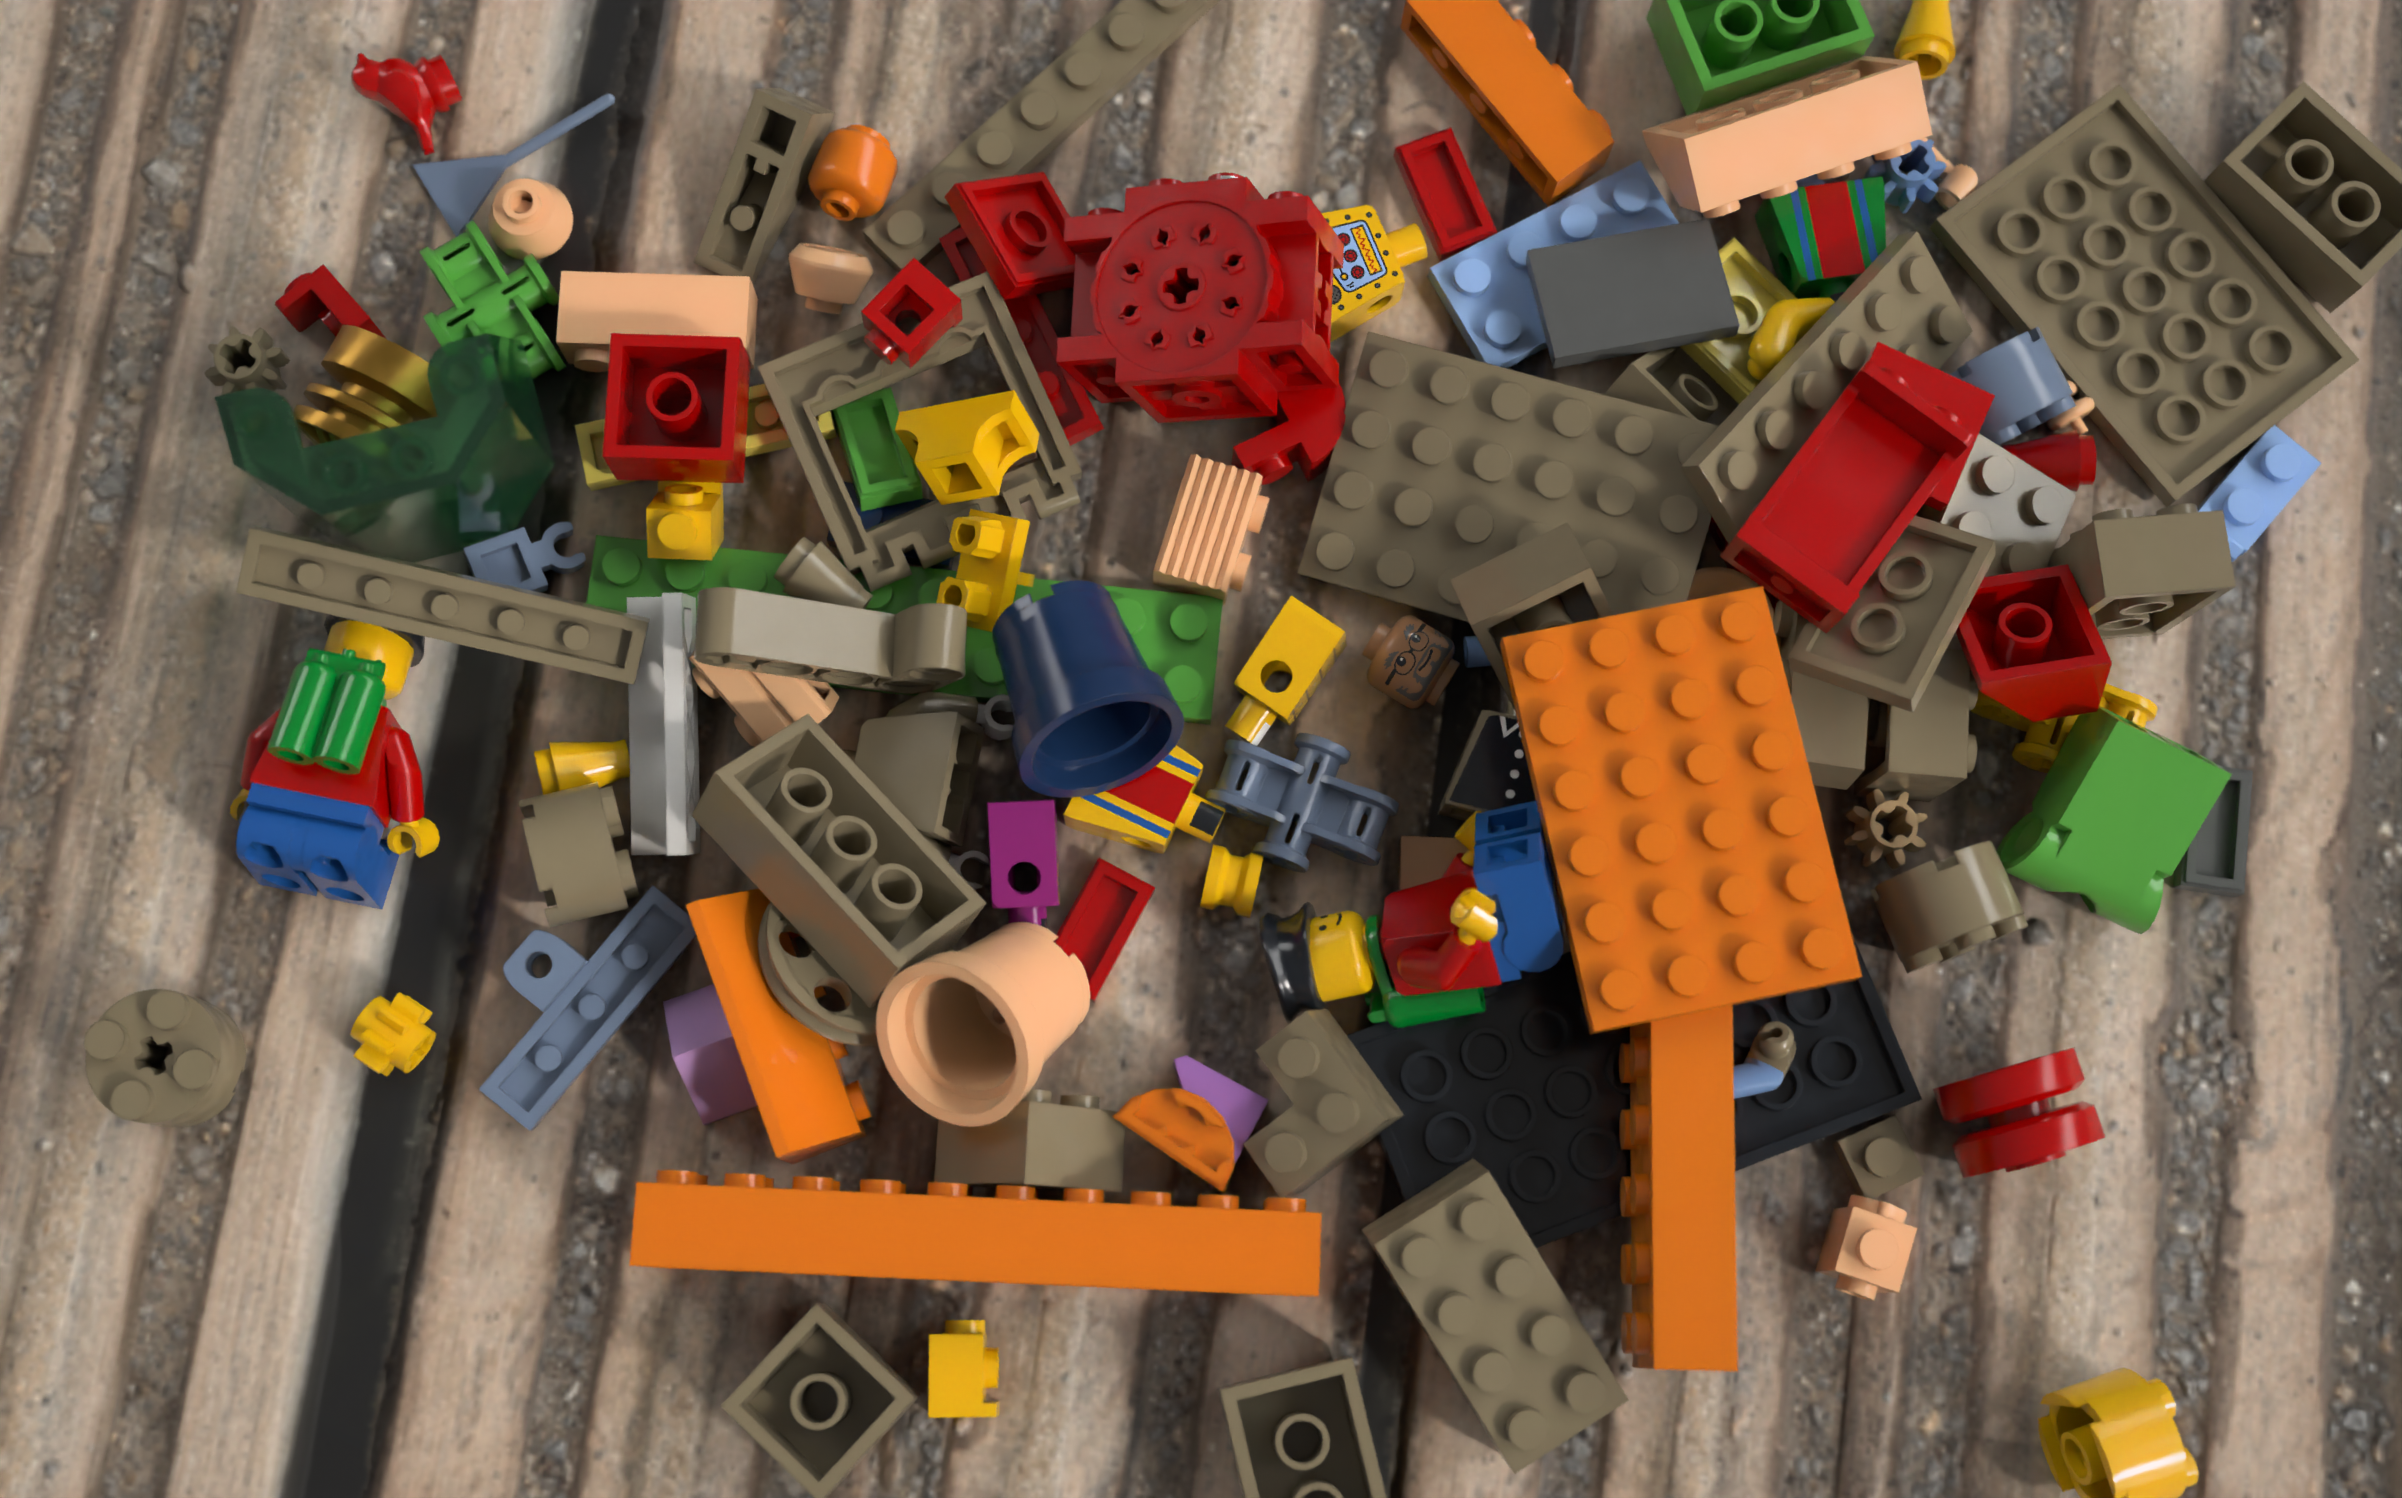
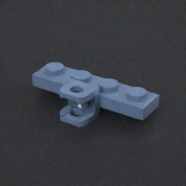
(582, 1002)

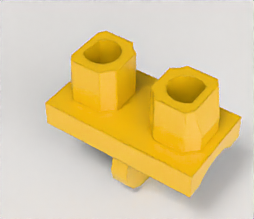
(987, 566)

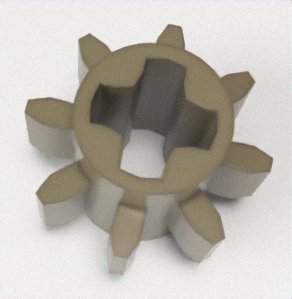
(242, 350)

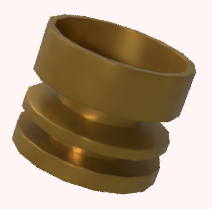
(378, 391)

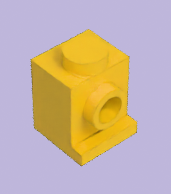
(685, 521)
(961, 1371)

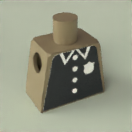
(1490, 769)

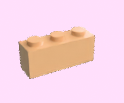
(646, 303)

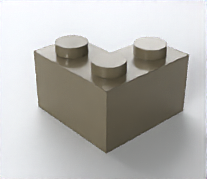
(1334, 1101)
(1037, 1147)

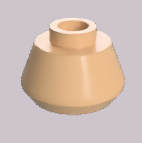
(530, 219)
(828, 276)

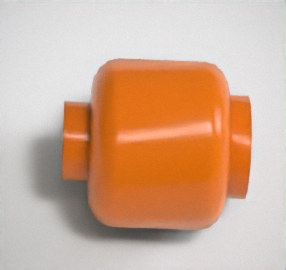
(853, 172)

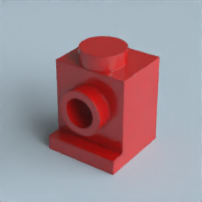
(915, 295)

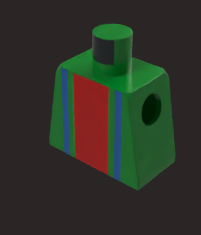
(1824, 235)

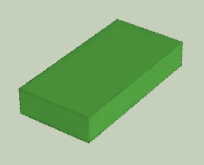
(874, 454)

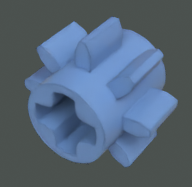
(1921, 169)

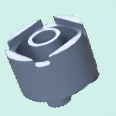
(2024, 382)

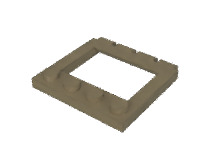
(847, 369)

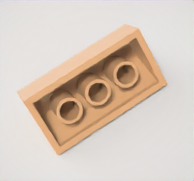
(1791, 134)

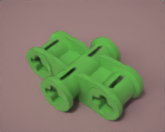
(490, 299)

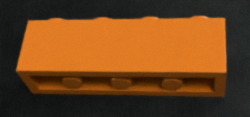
(1511, 91)

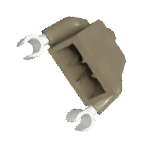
(928, 763)

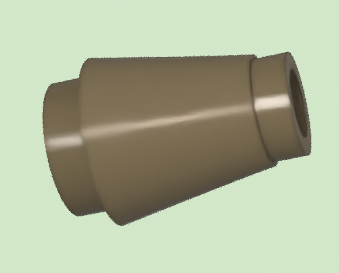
(817, 575)

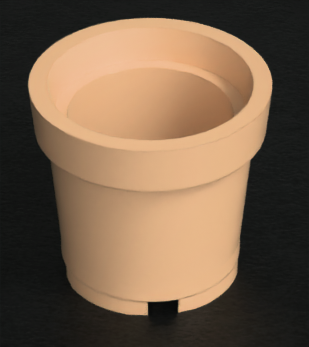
(945, 1028)

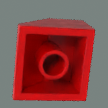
(2035, 644)

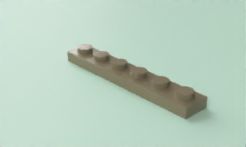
(442, 605)

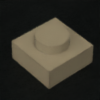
(1878, 1158)

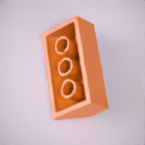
(788, 1065)

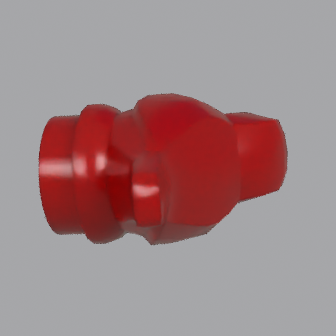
(409, 90)

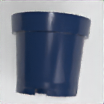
(1081, 693)

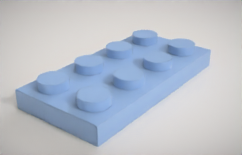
(1490, 284)

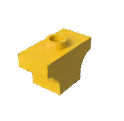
(967, 443)

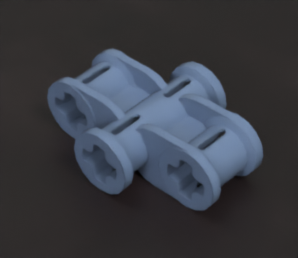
(1324, 811)

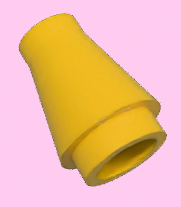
(1927, 38)
(581, 763)

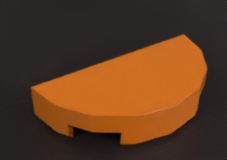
(1184, 1129)

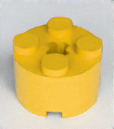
(2116, 1438)

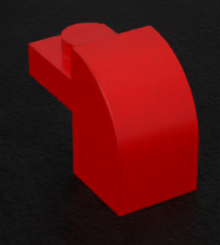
(1305, 433)

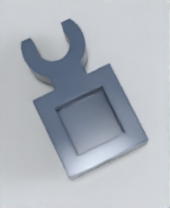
(518, 562)

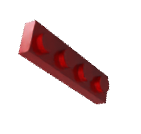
(1040, 340)

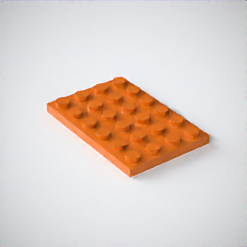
(1678, 810)

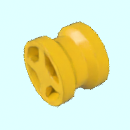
(1231, 881)

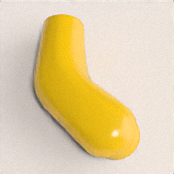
(1781, 329)

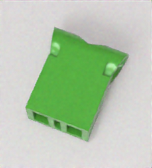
(2113, 818)

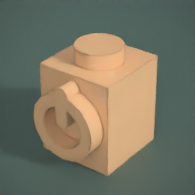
(1867, 1247)

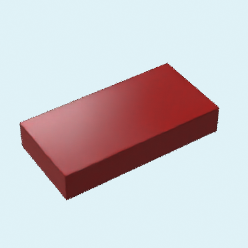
(1444, 193)
(1103, 920)

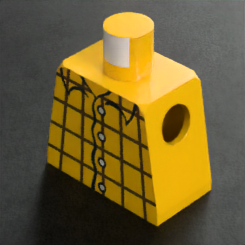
(1297, 644)

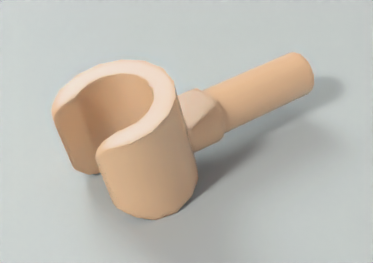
(1956, 183)

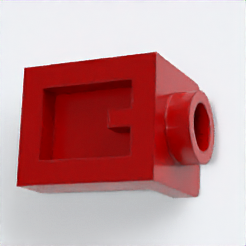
(324, 298)

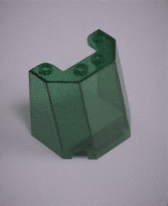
(417, 484)

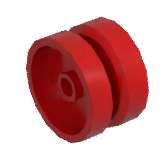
(2019, 1115)

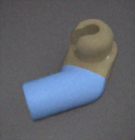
(1766, 1061)

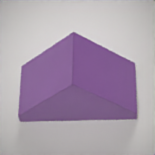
(1235, 1102)

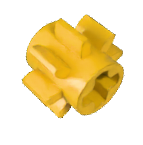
(393, 1034)

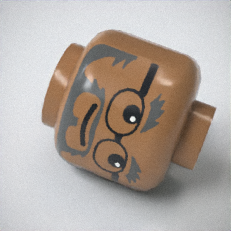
(1410, 662)

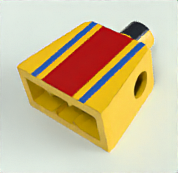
(1150, 807)

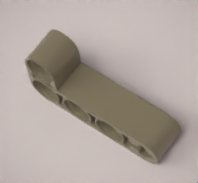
(832, 642)

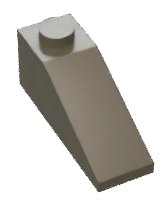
(762, 181)

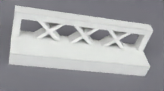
(664, 730)

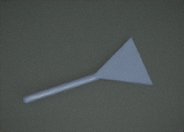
(464, 184)

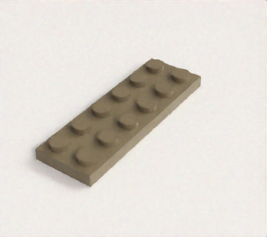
(1893, 302)

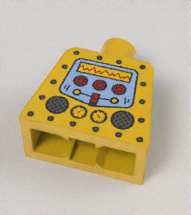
(1371, 266)

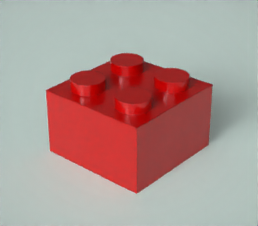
(677, 408)

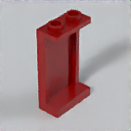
(1847, 496)

